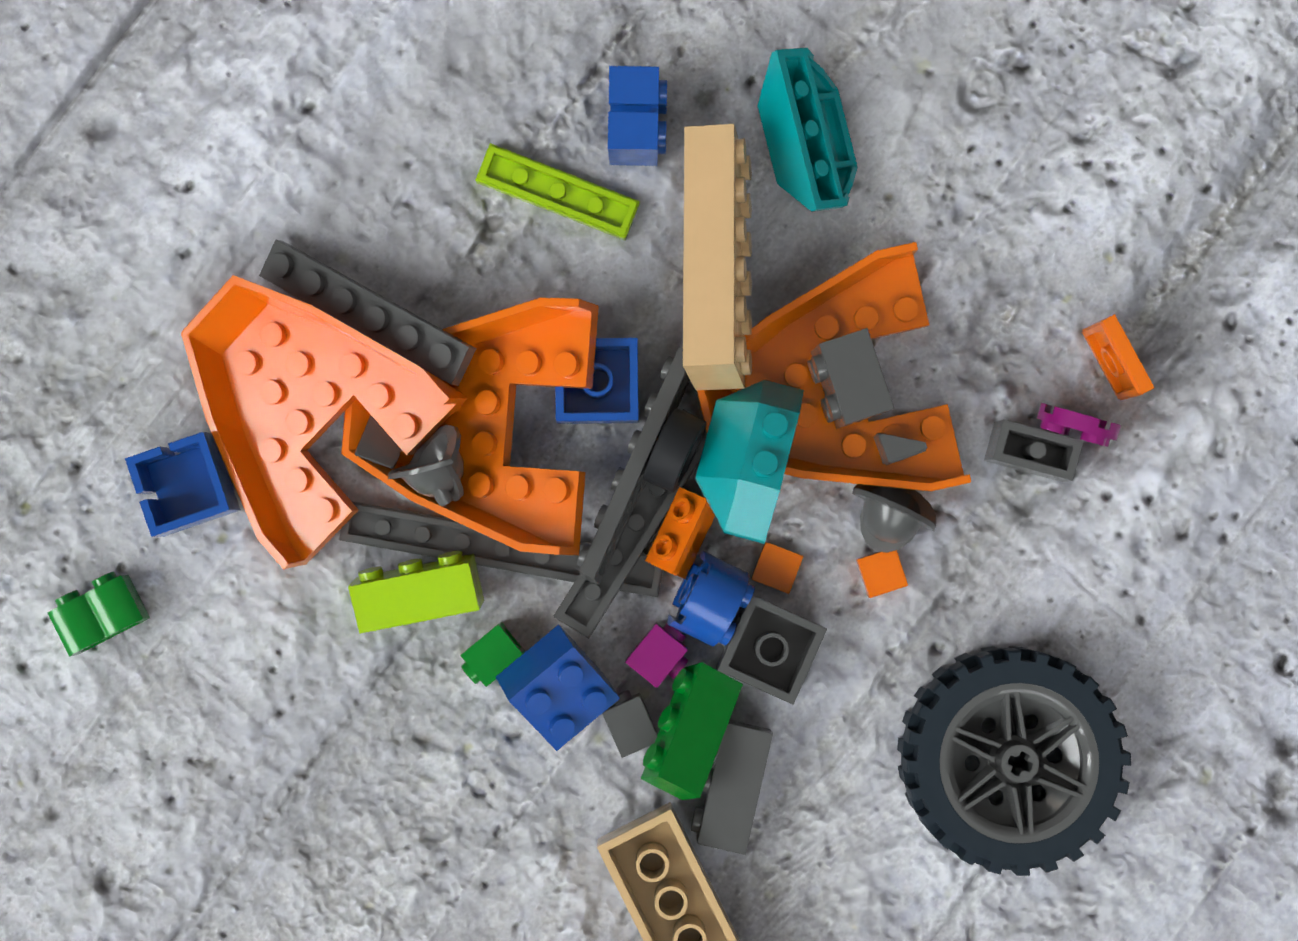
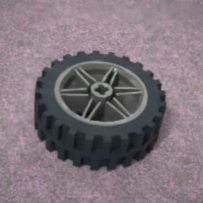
(1077, 788)

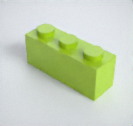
(416, 592)

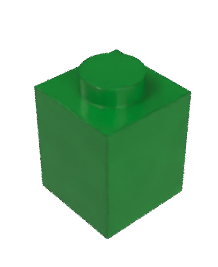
(491, 655)

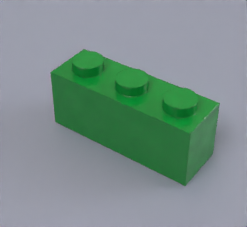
(691, 731)

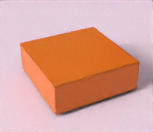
(777, 567)
(881, 573)

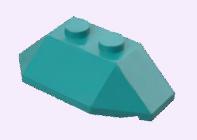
(806, 131)
(748, 456)

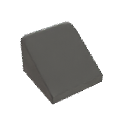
(378, 445)
(897, 448)

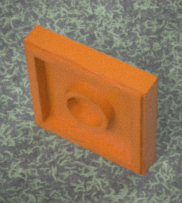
(1117, 358)

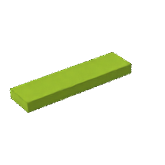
(557, 191)

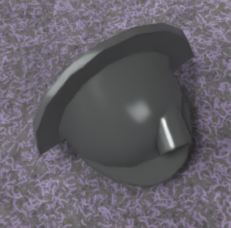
(436, 467)
(892, 516)

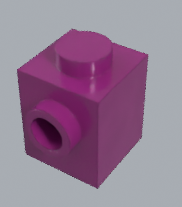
(659, 654)

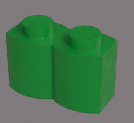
(97, 614)

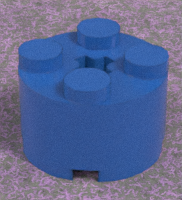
(711, 600)

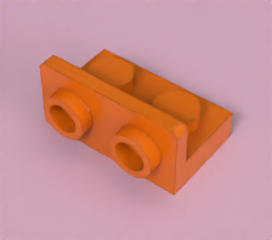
(681, 533)

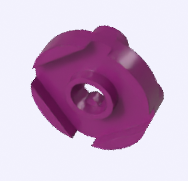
(1063, 420)

